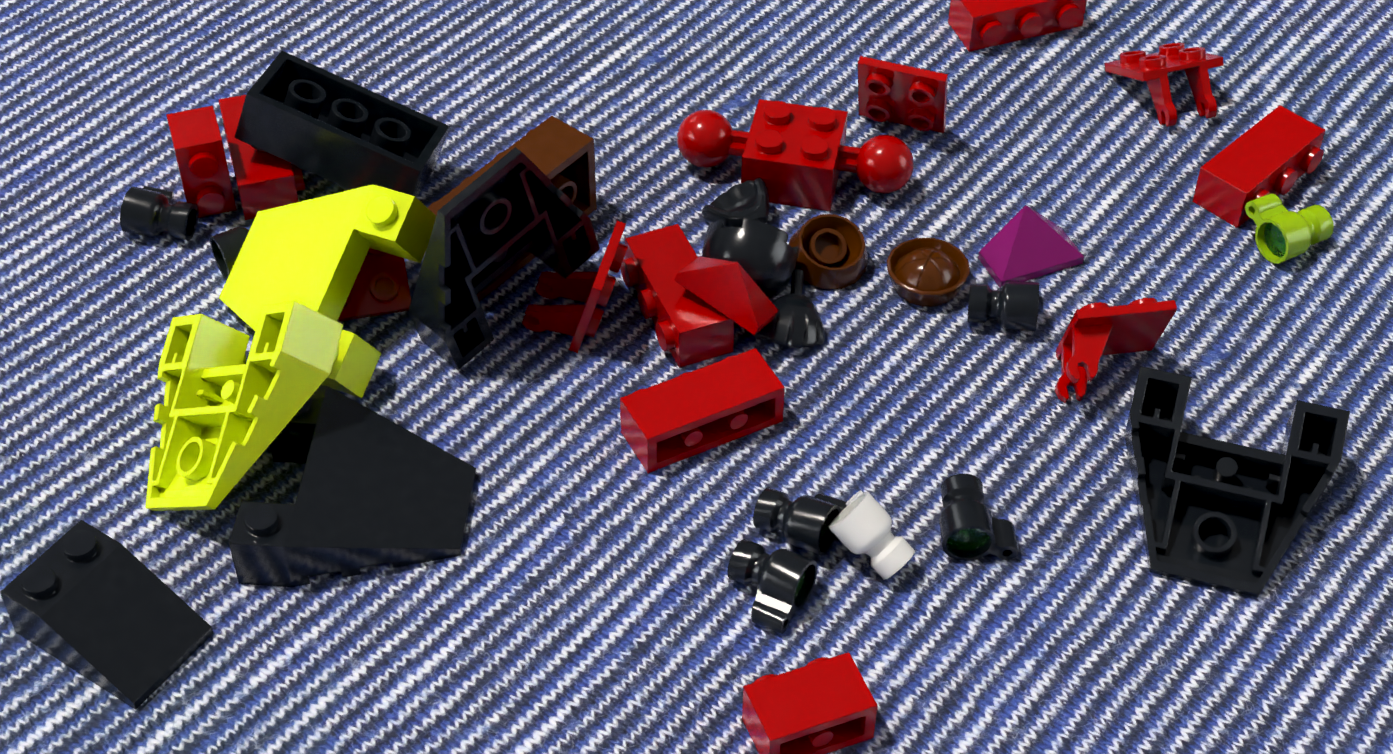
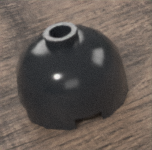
(758, 249)

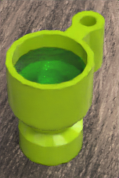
(1285, 233)

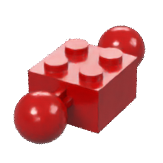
(796, 152)

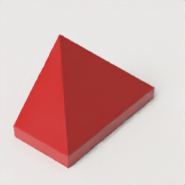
(729, 291)

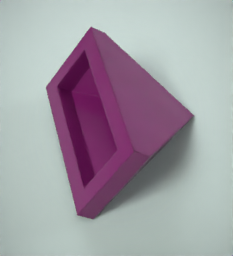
(1028, 249)

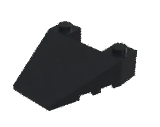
(480, 237)
(362, 500)
(1217, 506)

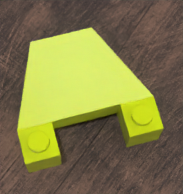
(314, 256)
(226, 411)

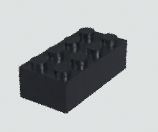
(339, 128)

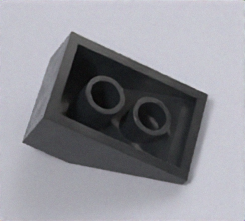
(104, 614)

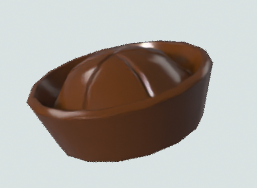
(830, 251)
(927, 271)

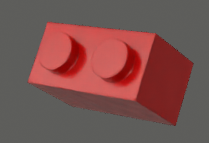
(201, 160)
(810, 708)

